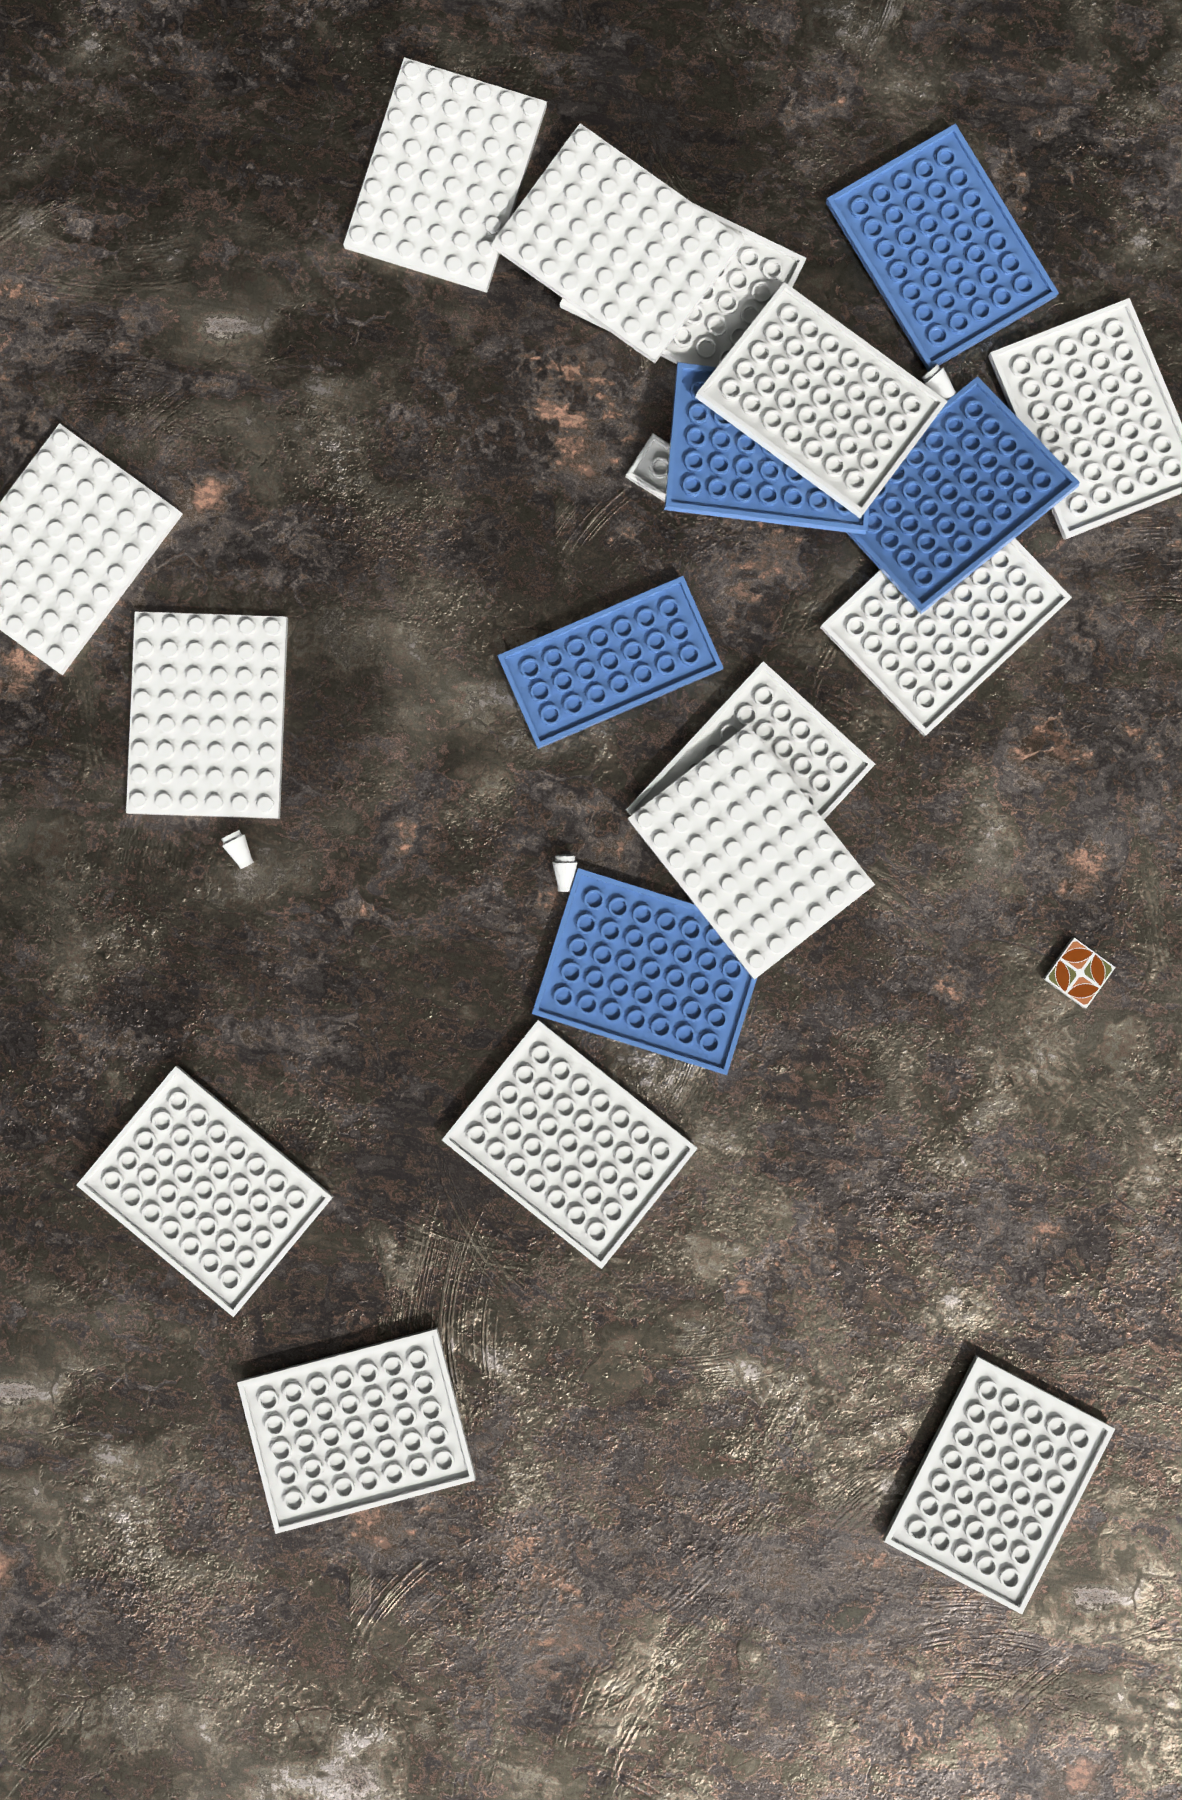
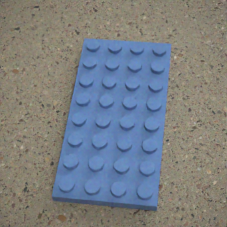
(610, 662)

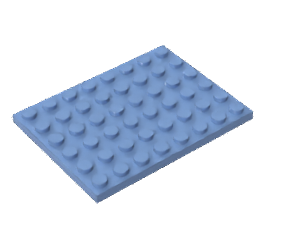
(941, 247)
(730, 475)
(961, 496)
(645, 974)

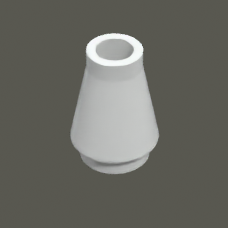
(939, 382)
(238, 849)
(564, 871)

